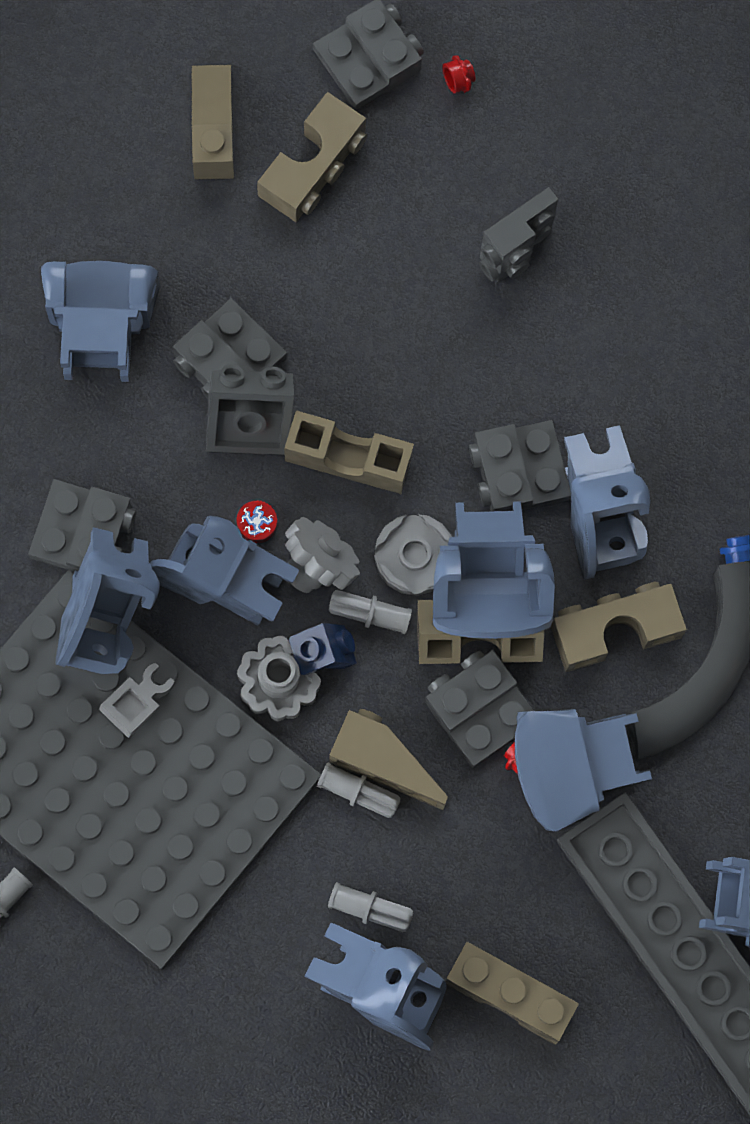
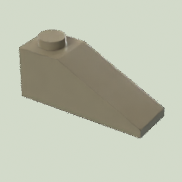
(212, 122)
(376, 752)

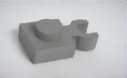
(134, 703)

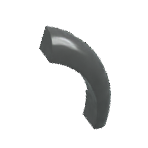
(709, 689)

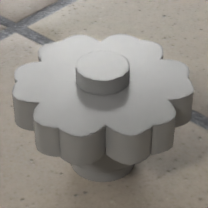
(320, 556)
(274, 680)

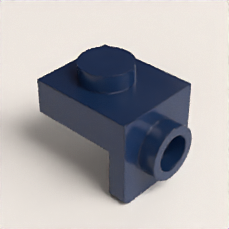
(323, 647)

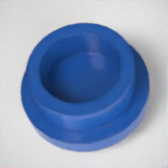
(737, 549)

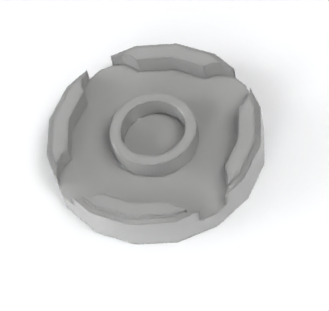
(409, 553)

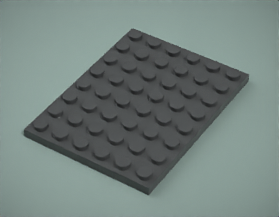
(140, 823)

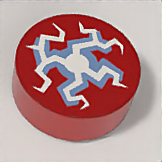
(257, 521)

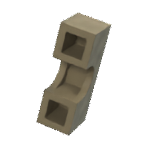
(295, 185)
(325, 448)
(650, 613)
(443, 648)
(512, 992)

